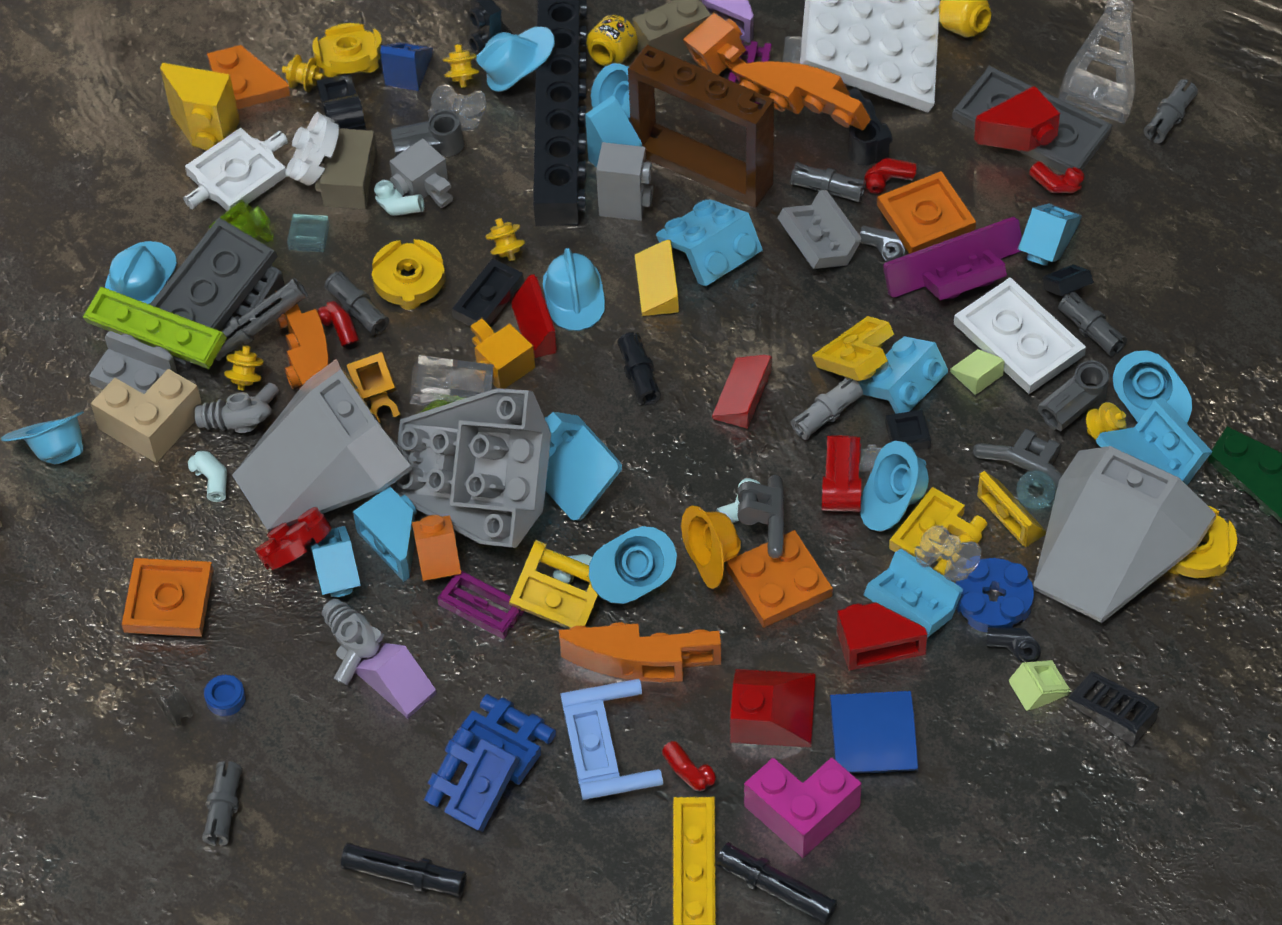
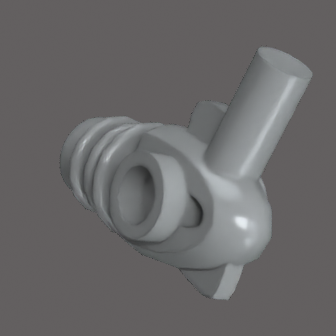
(239, 412)
(354, 634)

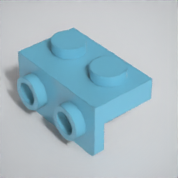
(909, 374)
(915, 592)

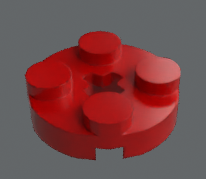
(289, 543)

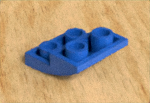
(874, 732)

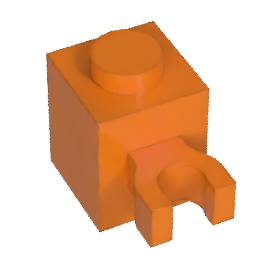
(716, 44)
(436, 547)

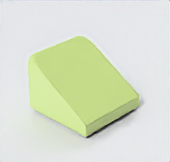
(978, 370)
(1038, 684)

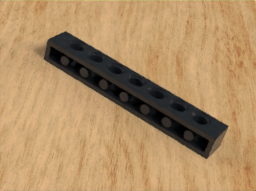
(560, 116)

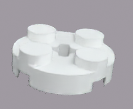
(311, 147)

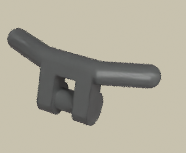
(1021, 455)
(765, 506)

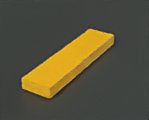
(693, 861)

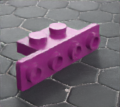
(956, 263)

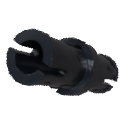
(639, 368)

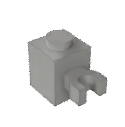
(421, 172)

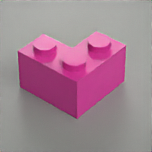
(802, 811)

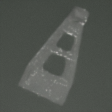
(1095, 92)

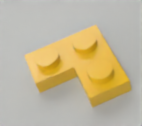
(857, 350)

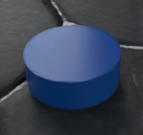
(224, 695)

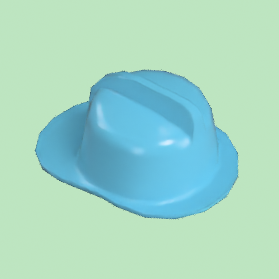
(512, 57)
(609, 82)
(141, 270)
(573, 292)
(1147, 377)
(52, 440)
(893, 485)
(632, 565)

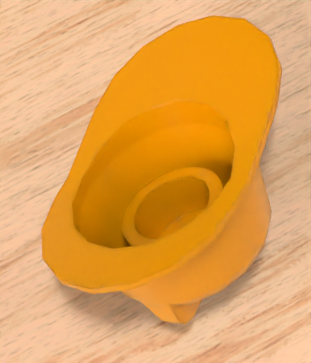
(709, 542)

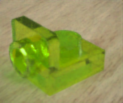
(249, 220)

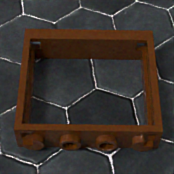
(685, 156)

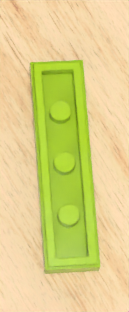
(155, 327)

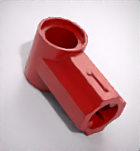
(842, 483)

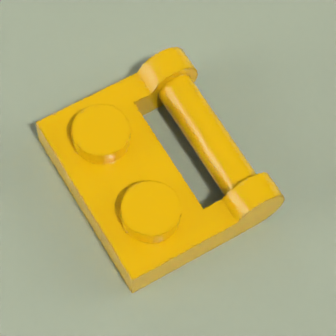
(550, 597)

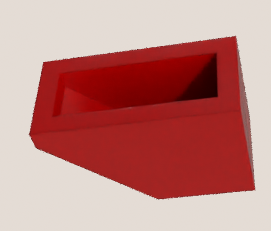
(1019, 122)
(877, 636)

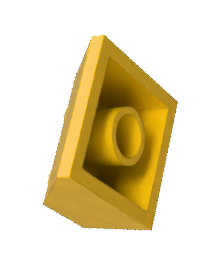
(201, 103)

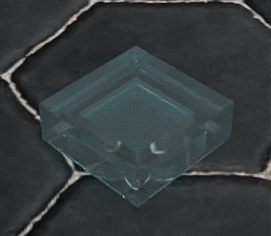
(308, 233)

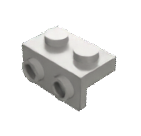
(821, 232)

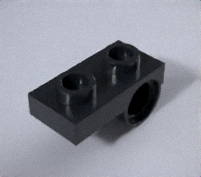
(484, 23)
(341, 102)
(874, 141)

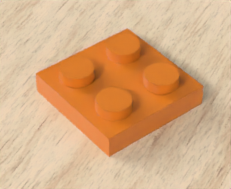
(926, 212)
(781, 584)
(167, 597)

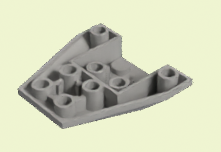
(319, 453)
(479, 464)
(1116, 531)

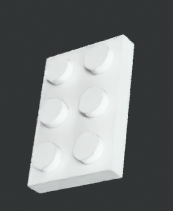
(1021, 333)

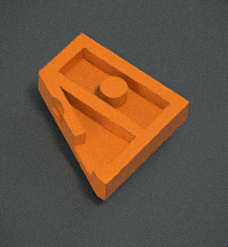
(250, 78)

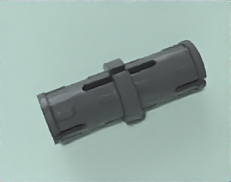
(1170, 111)
(828, 180)
(356, 303)
(1092, 324)
(222, 803)

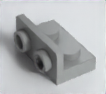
(131, 363)

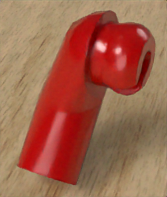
(886, 169)
(1055, 182)
(341, 320)
(682, 765)

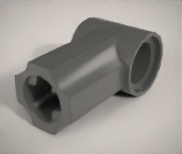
(440, 131)
(1075, 397)

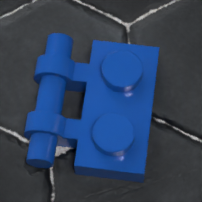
(519, 744)
(480, 784)

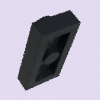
(488, 293)

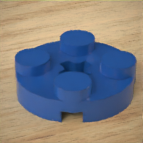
(1000, 575)

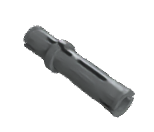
(244, 328)

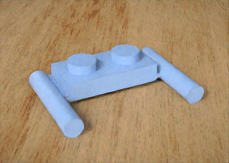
(592, 741)

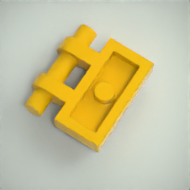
(936, 510)

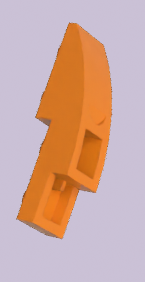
(803, 85)
(306, 343)
(625, 655)

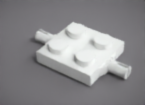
(236, 170)

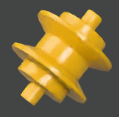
(460, 65)
(302, 73)
(505, 239)
(243, 367)
(1105, 419)

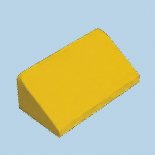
(657, 280)
(1009, 510)

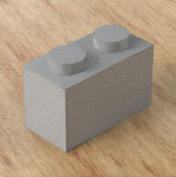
(623, 181)

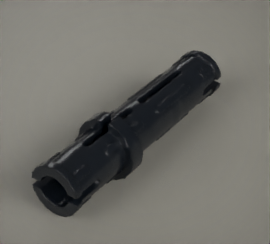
(420, 873)
(761, 875)

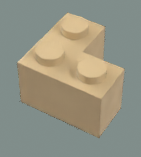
(150, 420)

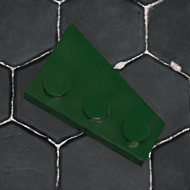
(1251, 469)

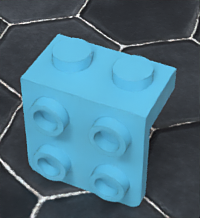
(713, 239)
(1161, 441)
(577, 465)

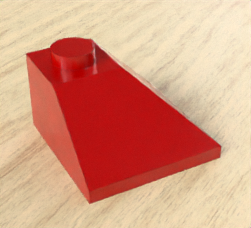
(772, 708)

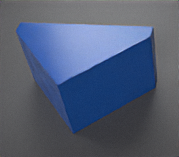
(405, 64)

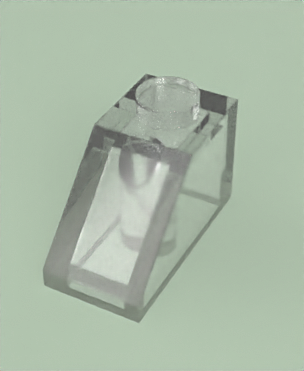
(448, 379)

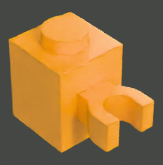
(505, 349)
(374, 382)

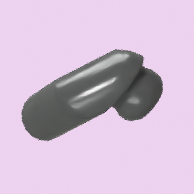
(885, 241)

